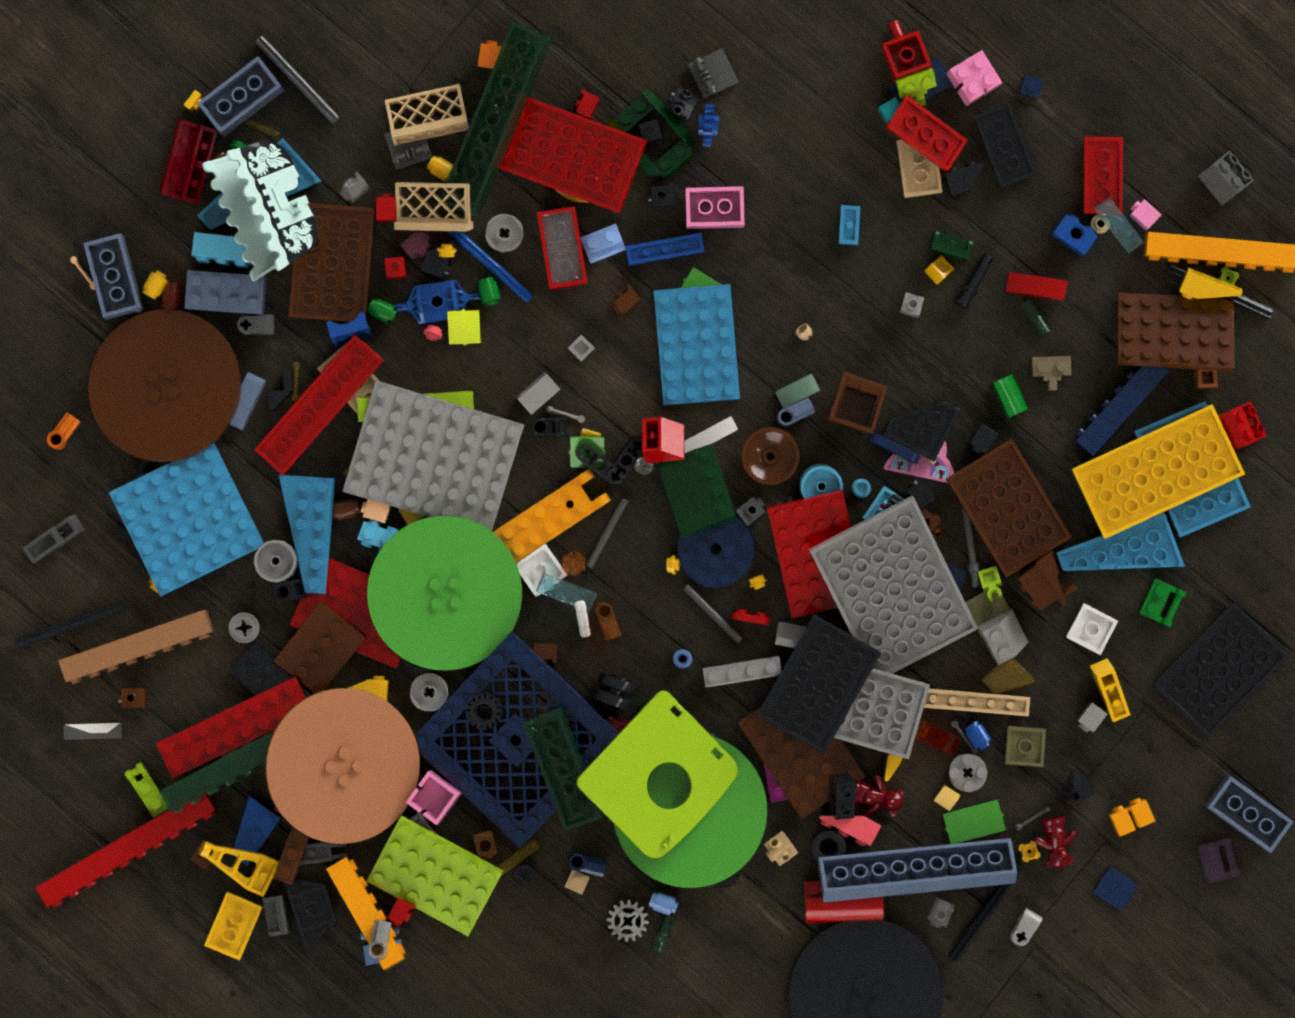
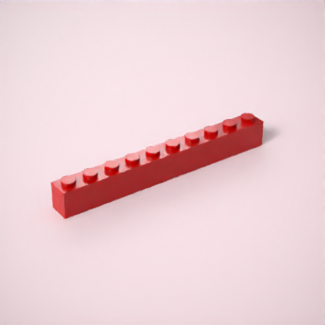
(122, 850)

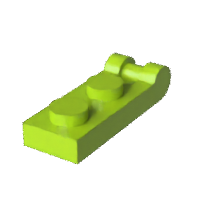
(146, 789)

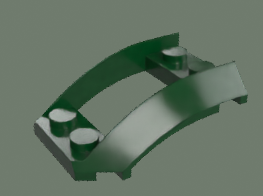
(636, 114)

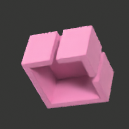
(975, 75)
(435, 797)

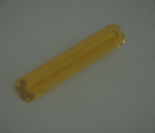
(519, 856)

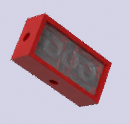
(562, 248)

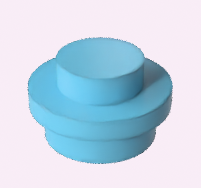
(861, 488)

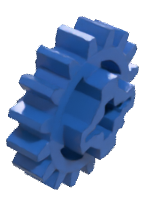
(708, 125)

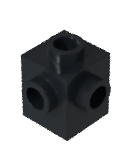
(683, 103)

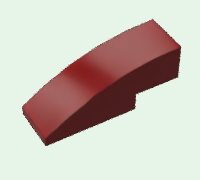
(1036, 286)

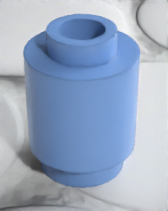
(663, 903)

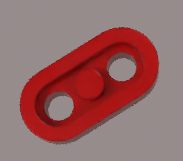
(759, 618)

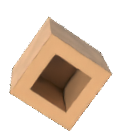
(375, 511)

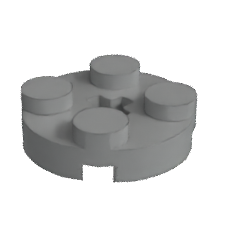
(506, 222)
(431, 681)
(969, 783)

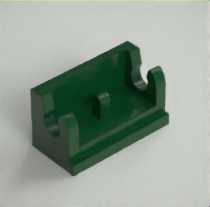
(951, 246)

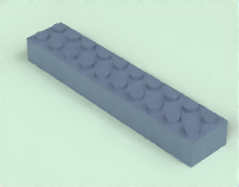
(917, 870)

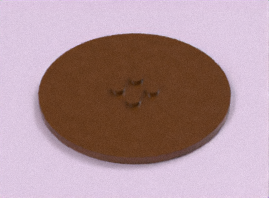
(164, 385)

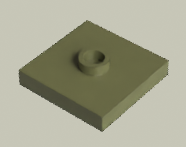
(984, 610)
(1025, 746)

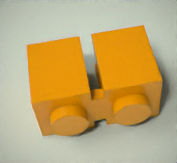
(1140, 812)

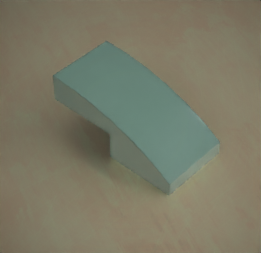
(797, 391)

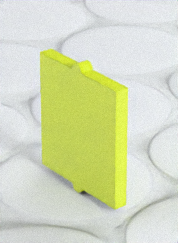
(464, 327)

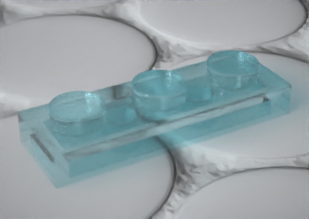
(1119, 225)
(565, 591)

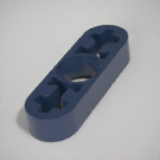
(894, 448)

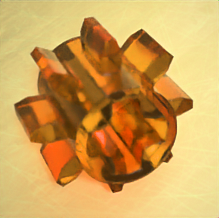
(573, 563)

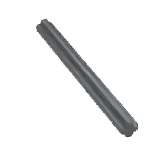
(296, 78)

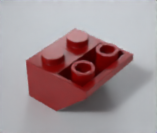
(1242, 425)
(662, 440)

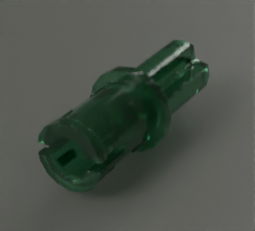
(1035, 317)
(663, 933)

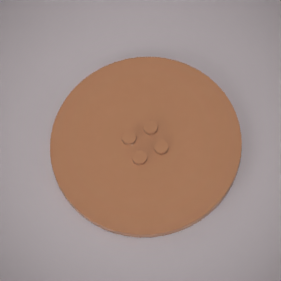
(342, 765)

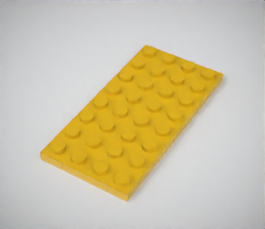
(1158, 471)

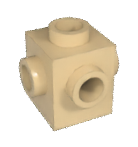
(780, 849)

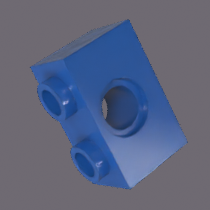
(1063, 234)

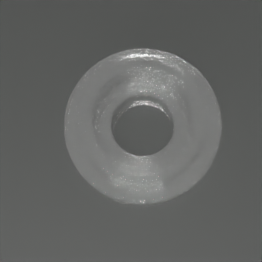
(643, 467)

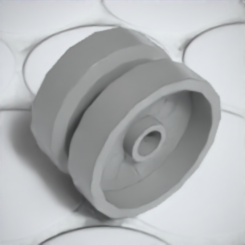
(265, 557)

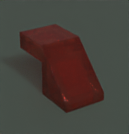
(938, 737)

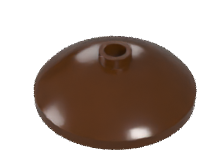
(780, 445)

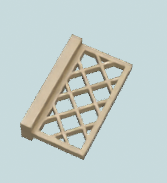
(427, 129)
(433, 223)

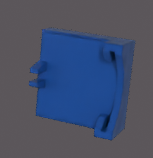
(343, 333)

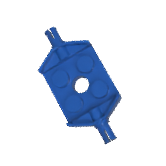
(421, 301)

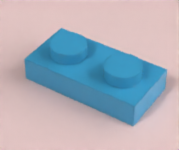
(849, 225)

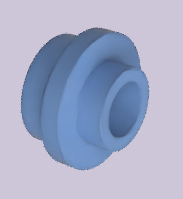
(688, 658)

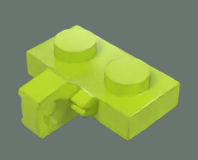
(916, 85)

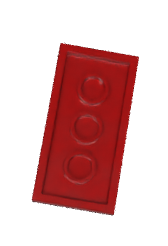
(926, 133)
(1102, 172)

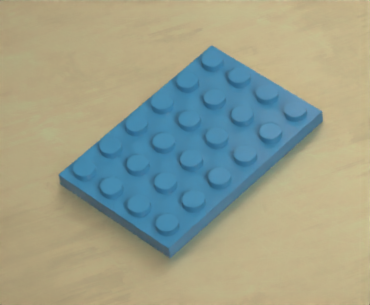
(696, 344)
(1209, 506)

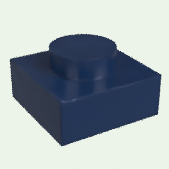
(1031, 86)

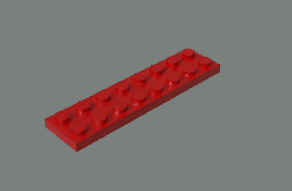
(319, 405)
(229, 728)

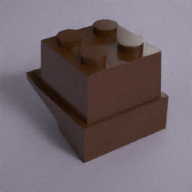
(857, 403)
(1044, 582)

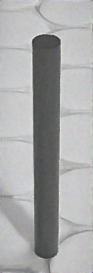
(607, 532)
(712, 613)

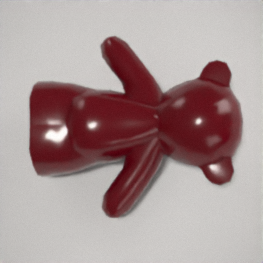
(878, 797)
(1056, 842)

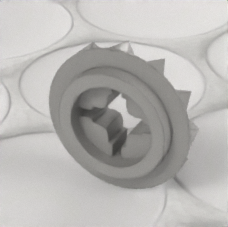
(239, 635)

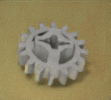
(633, 927)

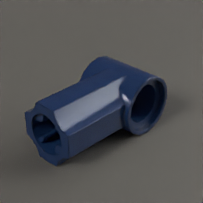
(589, 864)

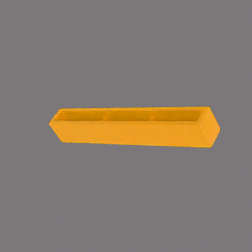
(1220, 250)

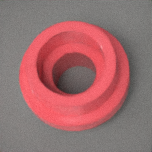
(433, 333)

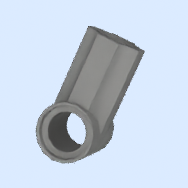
(379, 937)

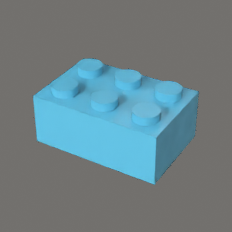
(219, 249)

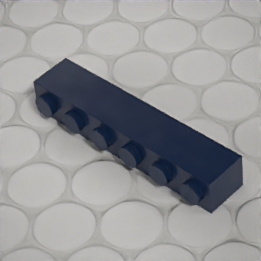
(1119, 408)

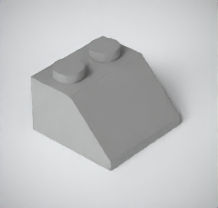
(1003, 636)

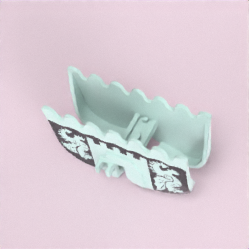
(254, 191)

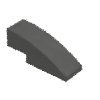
(54, 538)

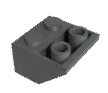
(1226, 178)

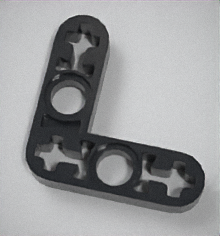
(610, 466)

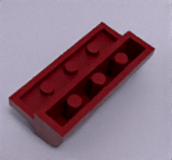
(184, 171)

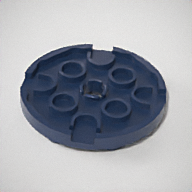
(724, 567)

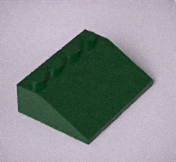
(697, 491)

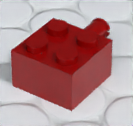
(905, 52)

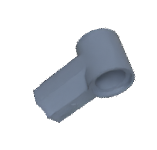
(796, 411)

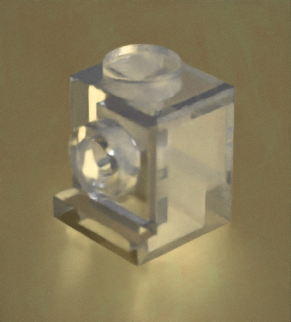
(354, 188)

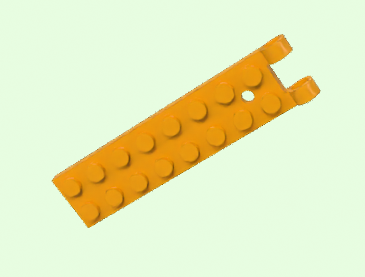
(549, 517)

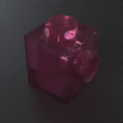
(416, 245)

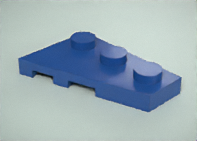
(255, 827)

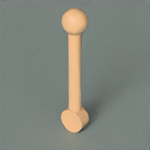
(73, 260)

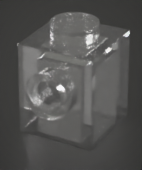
(940, 912)

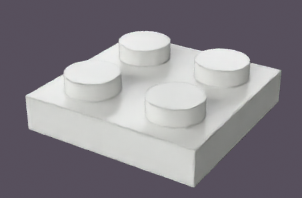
(537, 563)
(1091, 629)

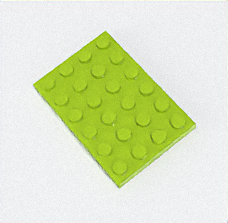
(435, 875)

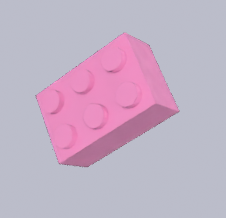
(714, 207)

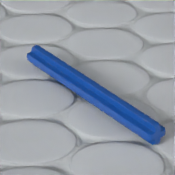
(492, 265)

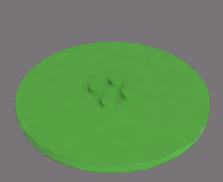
(444, 592)
(721, 839)

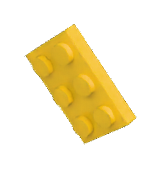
(233, 925)

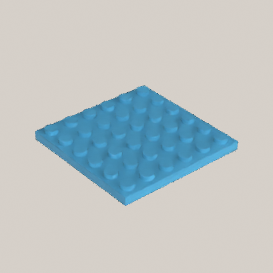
(186, 519)

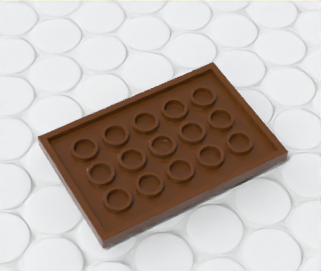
(335, 274)
(1175, 332)
(1008, 508)
(797, 767)

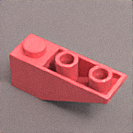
(858, 827)

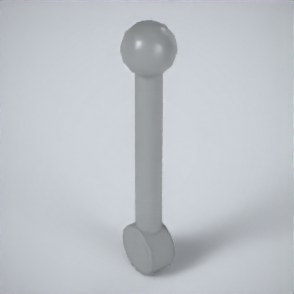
(550, 409)

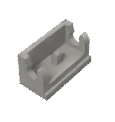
(538, 393)

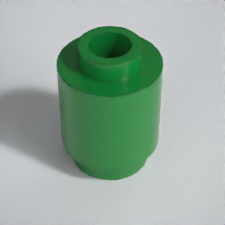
(489, 291)
(382, 310)

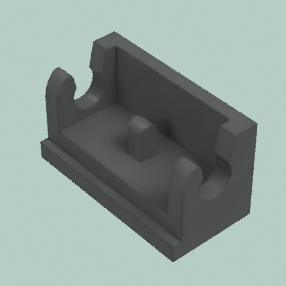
(276, 915)

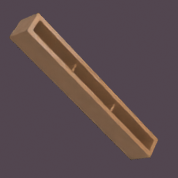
(135, 646)

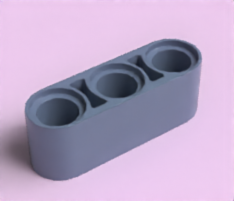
(250, 393)

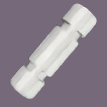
(582, 618)

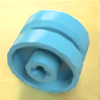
(819, 474)

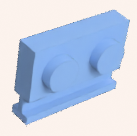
(603, 243)

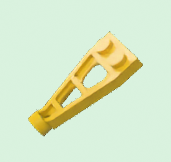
(261, 875)

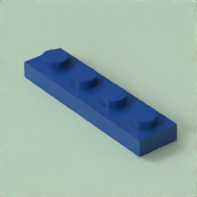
(665, 249)

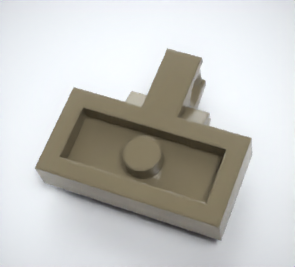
(1051, 369)

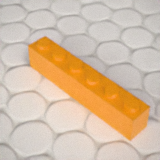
(363, 908)

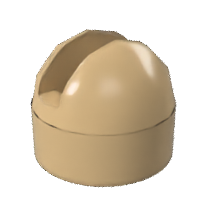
(804, 331)

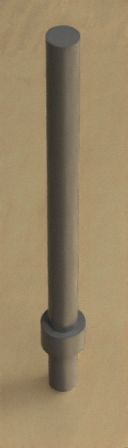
(973, 566)

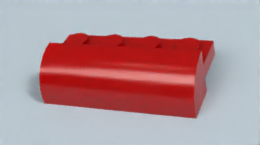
(839, 911)

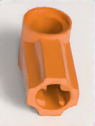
(64, 429)

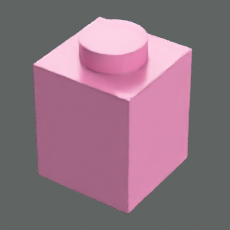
(1144, 214)

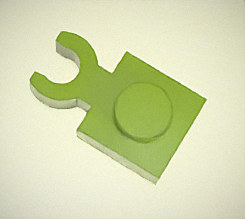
(991, 581)

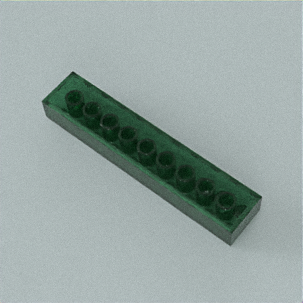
(497, 115)

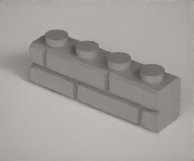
(742, 671)

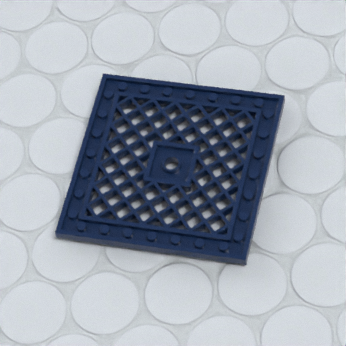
(478, 794)

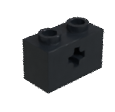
(842, 796)

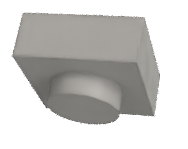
(581, 348)

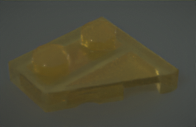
(1007, 677)

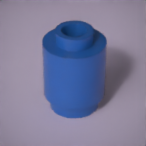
(978, 735)

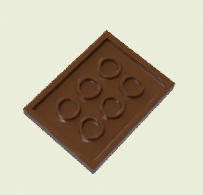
(320, 648)

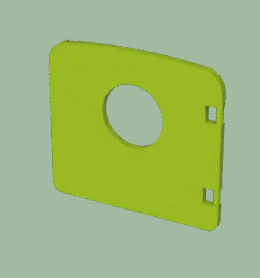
(621, 772)

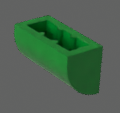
(1009, 396)

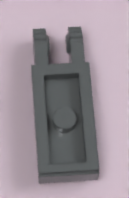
(321, 853)

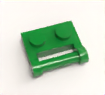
(1156, 600)

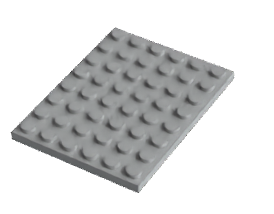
(432, 456)
(894, 586)

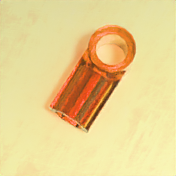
(608, 623)

